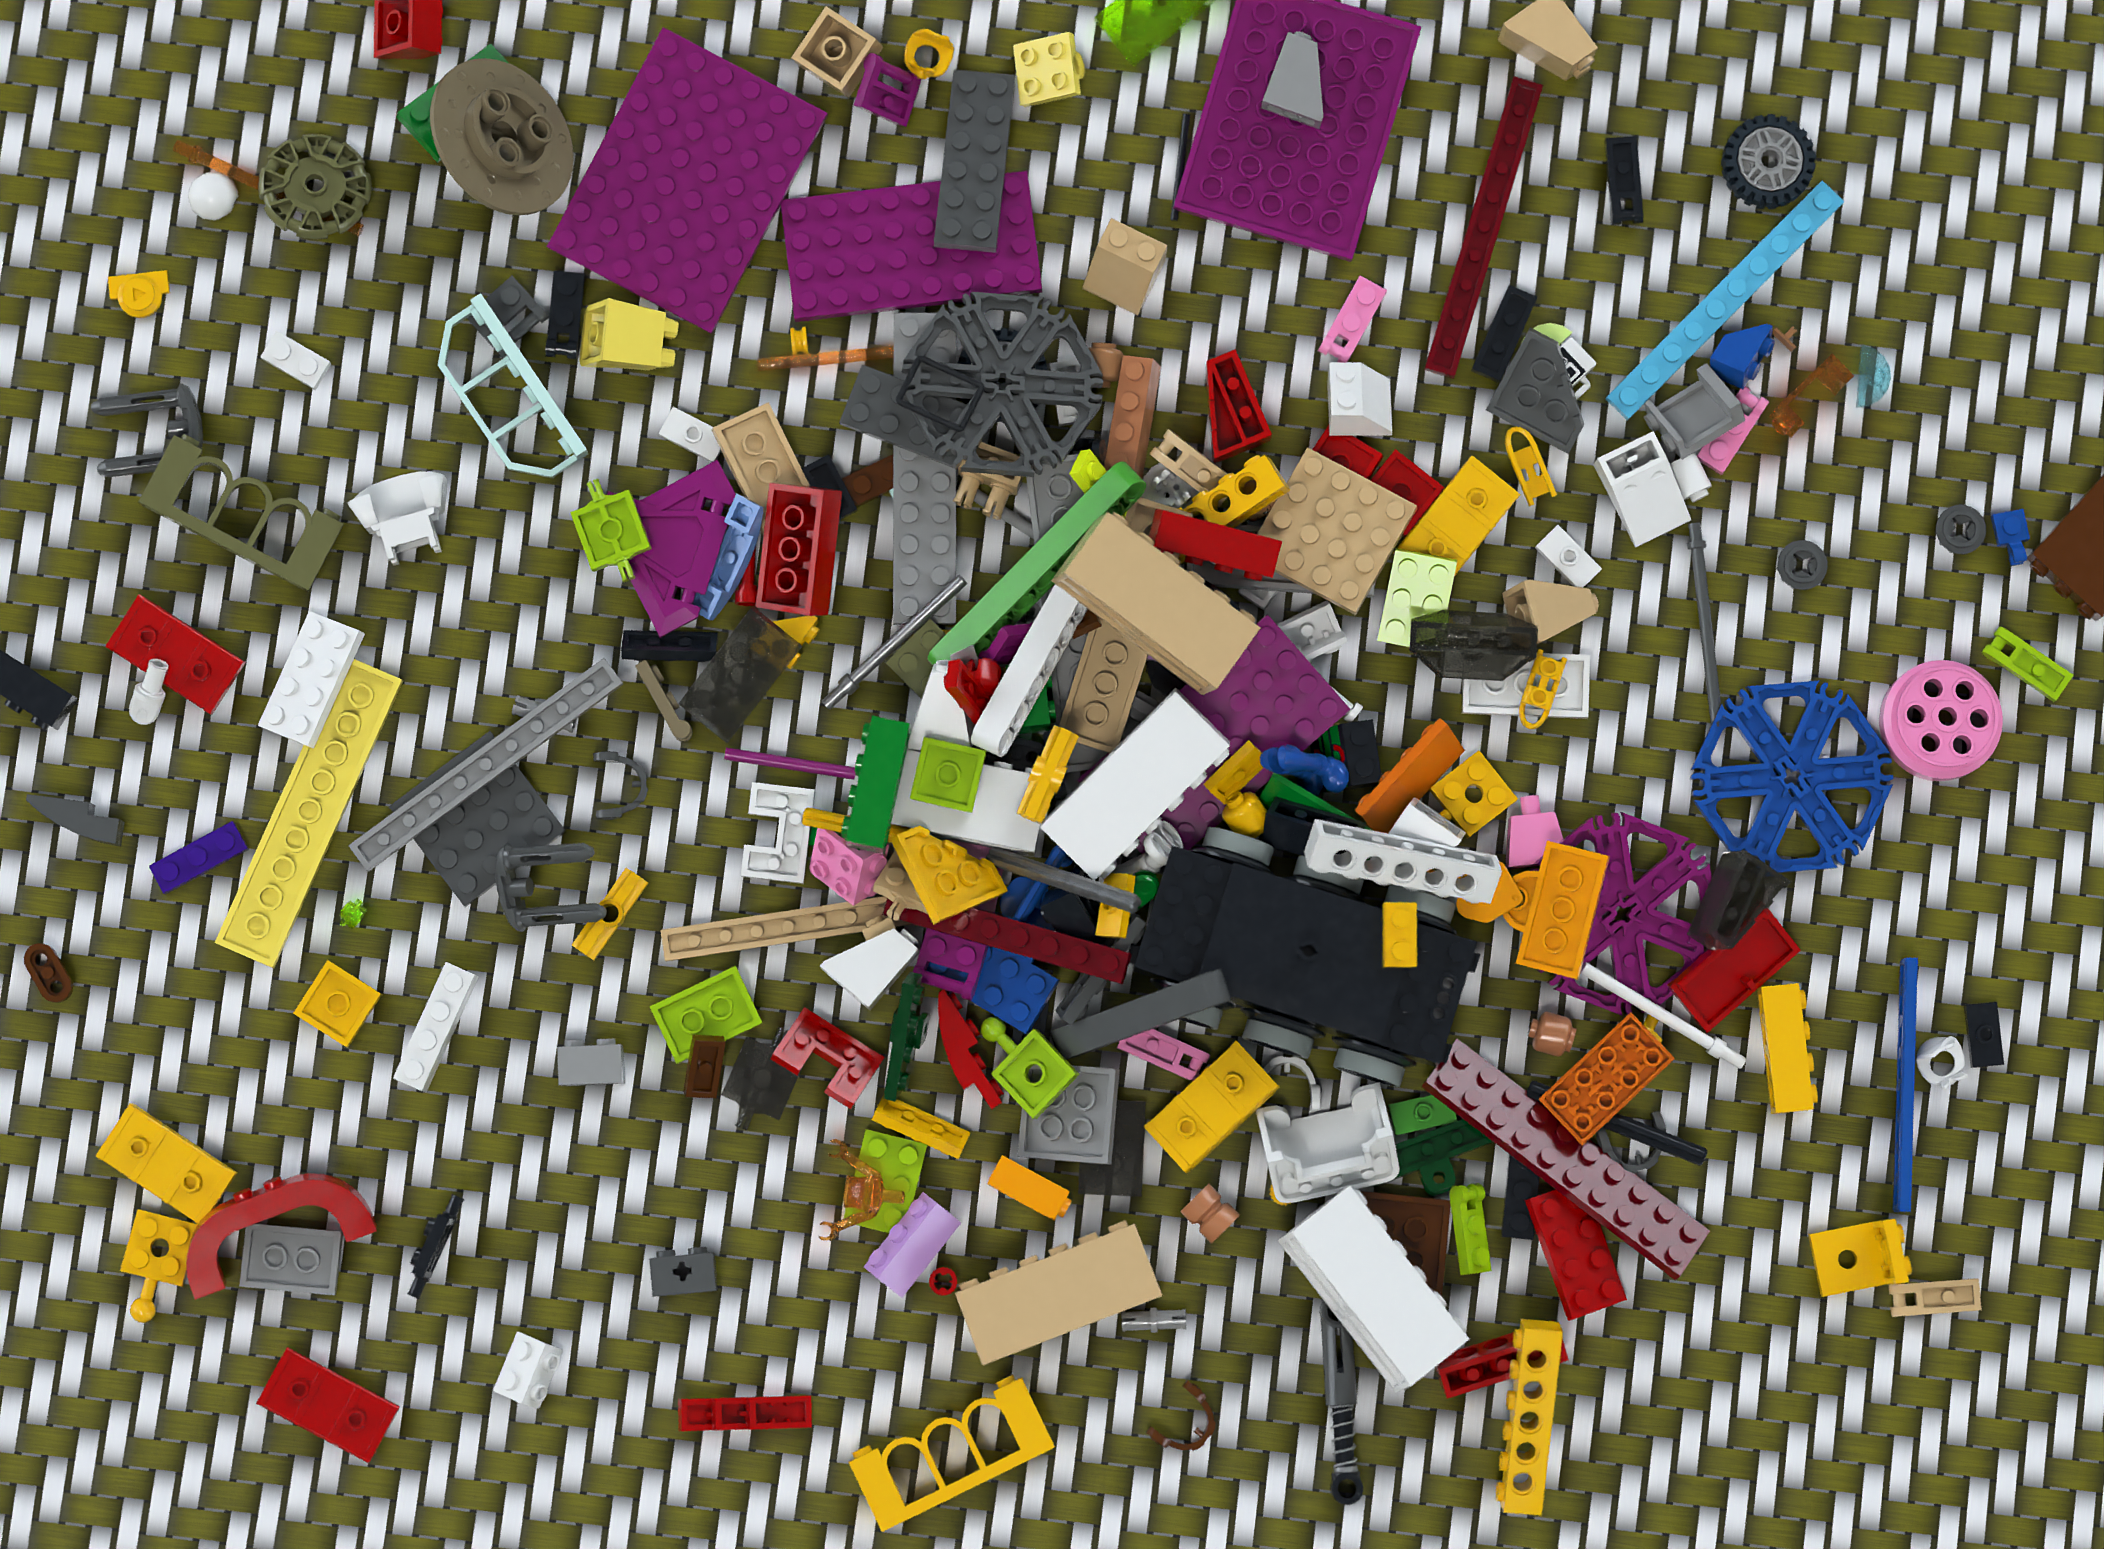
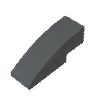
(79, 818)

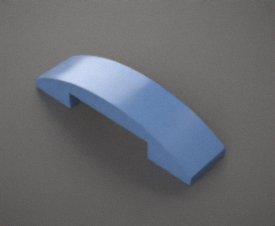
(734, 555)

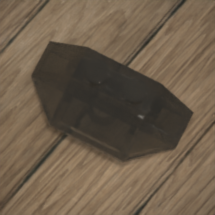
(1473, 644)

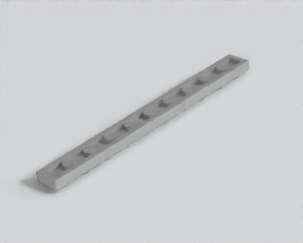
(485, 764)

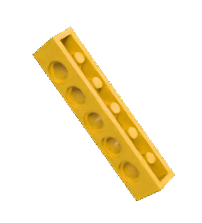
(1242, 507)
(1529, 1495)

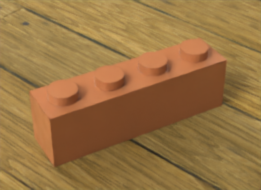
(1133, 413)

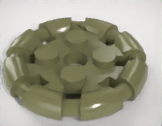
(319, 203)

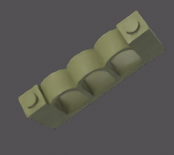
(170, 479)

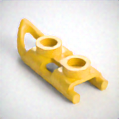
(1525, 460)
(1538, 696)

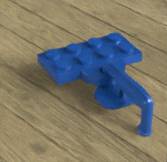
(1011, 982)

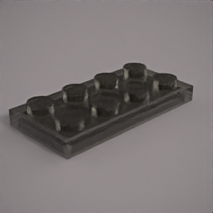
(740, 674)

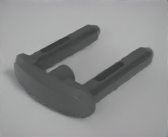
(189, 425)
(512, 889)

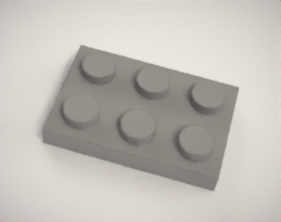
(291, 1259)

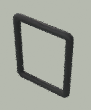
(942, 421)

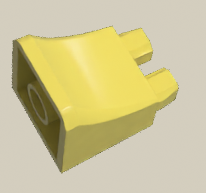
(626, 336)

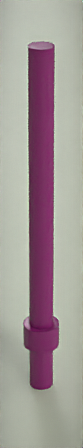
(789, 763)

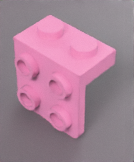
(845, 868)

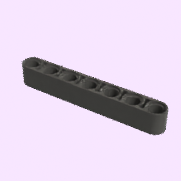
(1141, 1015)

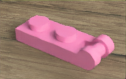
(1353, 319)
(1722, 450)
(1165, 1053)

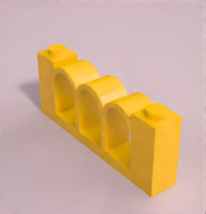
(881, 1490)

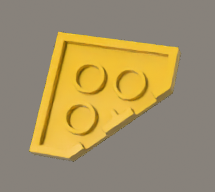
(945, 874)

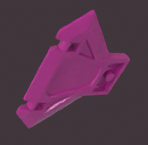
(683, 545)

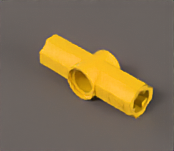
(1047, 774)
(621, 895)

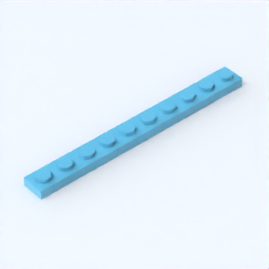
(1724, 300)

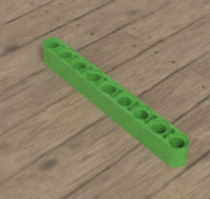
(1034, 571)

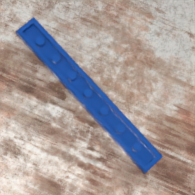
(1905, 1085)

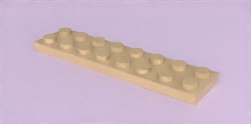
(1109, 667)

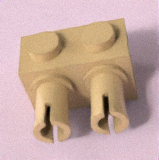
(1001, 485)

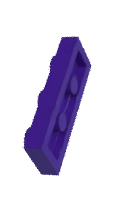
(198, 857)

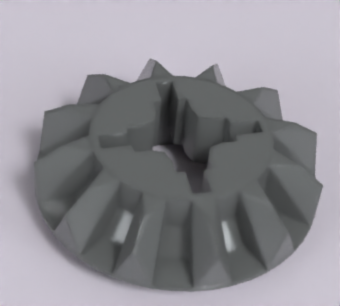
(1962, 515)
(1803, 550)

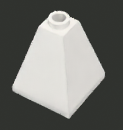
(940, 714)

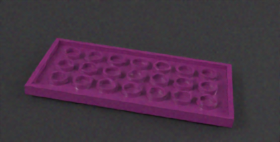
(880, 256)
(1265, 698)

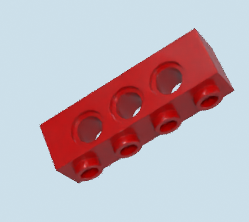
(1482, 1365)

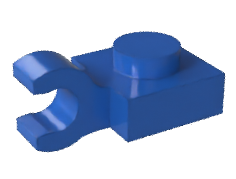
(2011, 530)

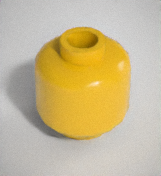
(1245, 814)

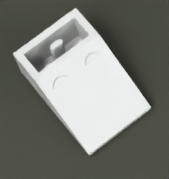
(1643, 489)

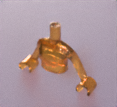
(861, 1193)

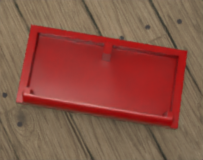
(197, 664)
(1729, 976)
(328, 1405)

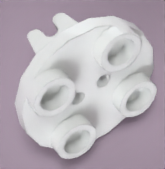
(1161, 481)

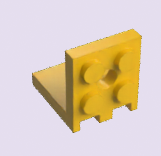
(1876, 1254)

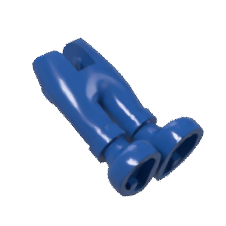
(1310, 769)

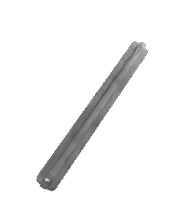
(1064, 880)

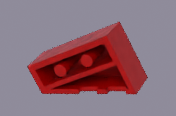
(1233, 409)

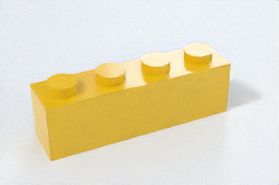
(1785, 1048)

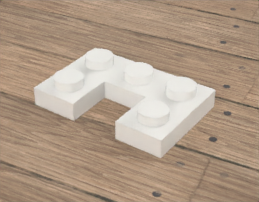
(789, 857)

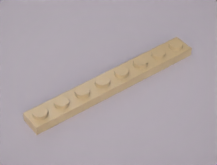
(771, 929)

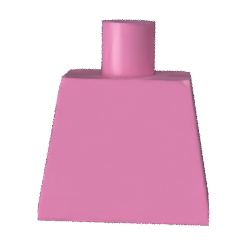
(1529, 834)

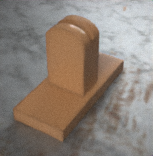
(1784, 339)

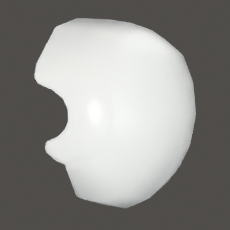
(212, 195)

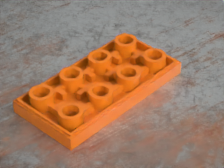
(1411, 777)
(1606, 1078)

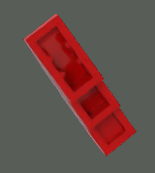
(745, 1413)

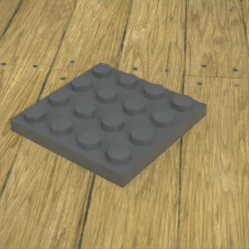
(469, 837)

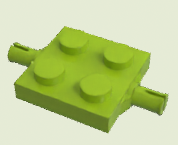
(610, 530)

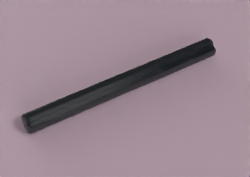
(1641, 1132)

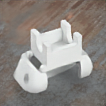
(403, 511)

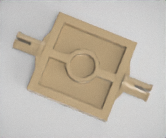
(897, 887)

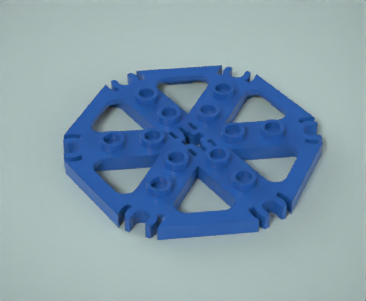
(1804, 752)

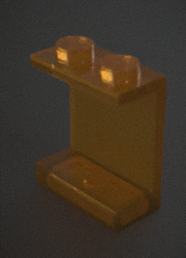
(1830, 373)

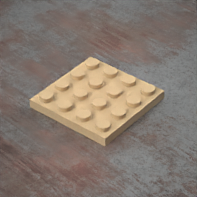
(1335, 530)

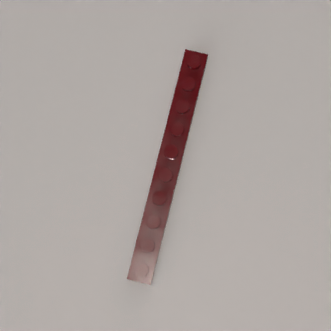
(1483, 227)

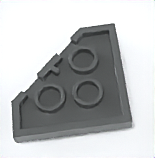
(1539, 393)

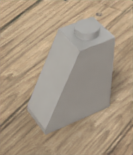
(1296, 82)

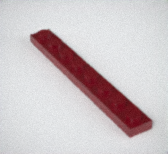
(1027, 941)

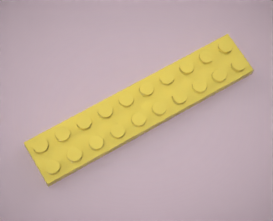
(308, 817)

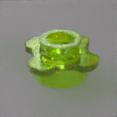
(352, 913)

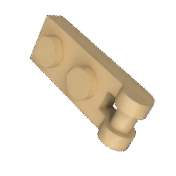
(1189, 465)
(1936, 1297)

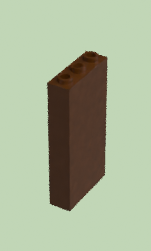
(2075, 554)

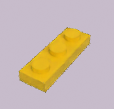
(921, 1126)

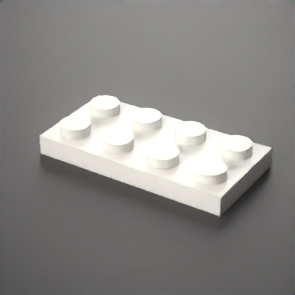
(311, 679)
(1504, 696)

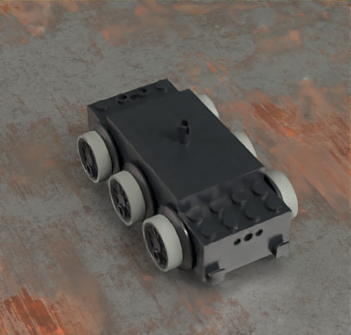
(1305, 957)

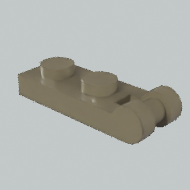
(666, 702)

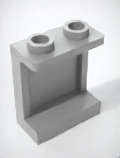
(1695, 414)

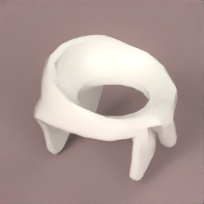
(1932, 1048)

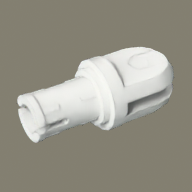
(149, 695)

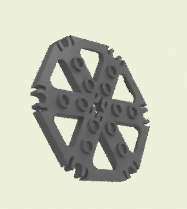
(1017, 368)

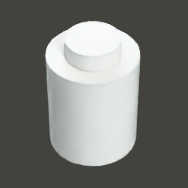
(1691, 478)

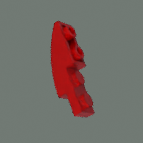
(958, 1039)

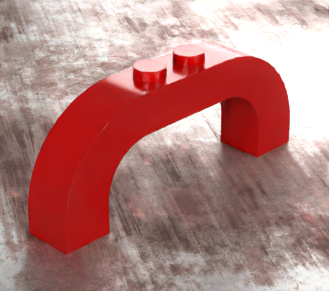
(273, 1199)

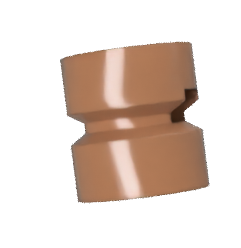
(1210, 1213)

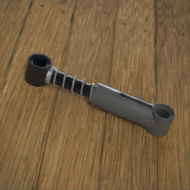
(1340, 1396)

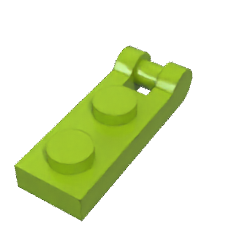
(2028, 664)
(1470, 1228)

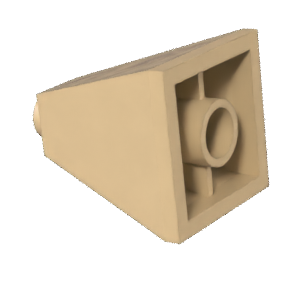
(1549, 605)

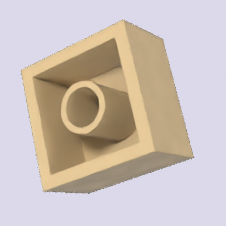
(836, 51)

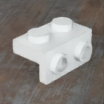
(1314, 631)
(528, 1370)

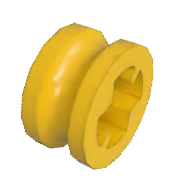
(799, 341)

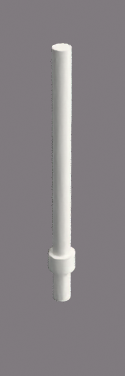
(1714, 1046)

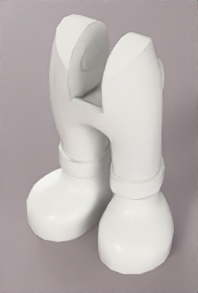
(1157, 847)

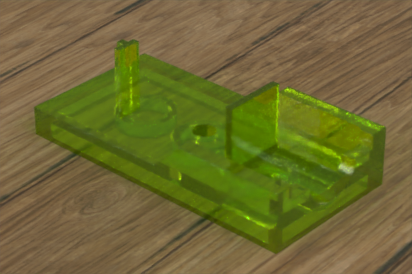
(1143, 25)

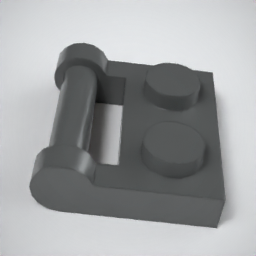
(506, 304)

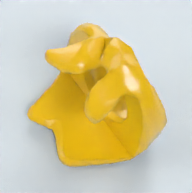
(930, 38)

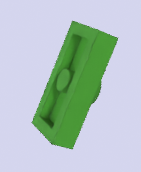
(1419, 1114)

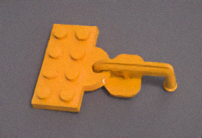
(1556, 907)

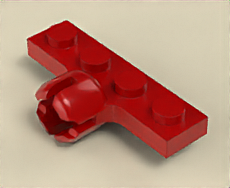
(971, 685)

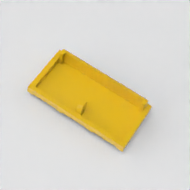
(1462, 514)
(1211, 1107)
(166, 1163)

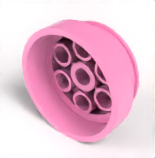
(1904, 737)

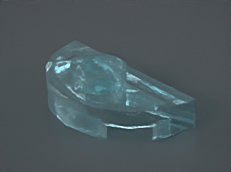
(1872, 378)

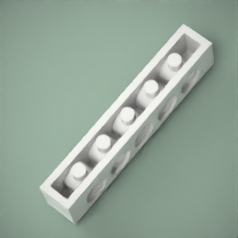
(1451, 862)

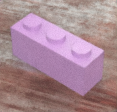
(912, 1244)

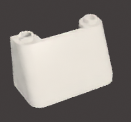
(1329, 1149)

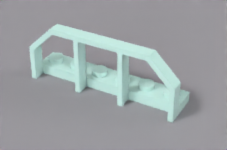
(534, 390)

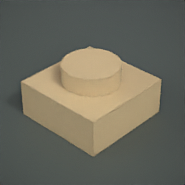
(877, 926)

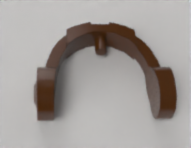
(1203, 1436)

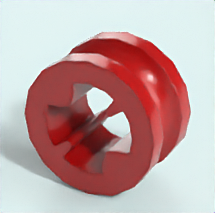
(943, 1291)

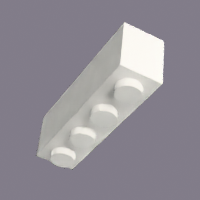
(435, 1027)

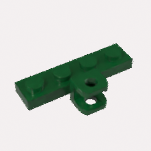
(906, 1034)
(1432, 1153)

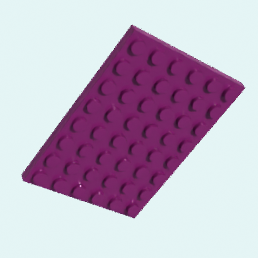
(1277, 172)
(687, 180)

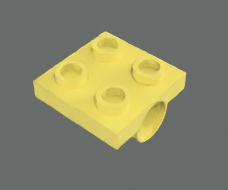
(1048, 69)

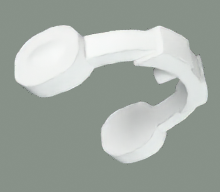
(1315, 1093)

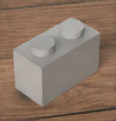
(590, 1064)

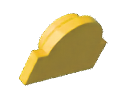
(140, 292)

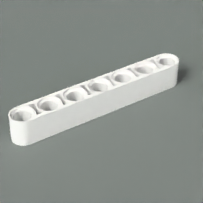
(1028, 672)

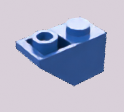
(1740, 354)

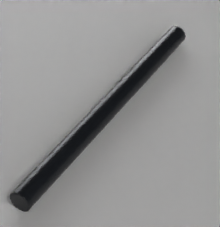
(1180, 162)

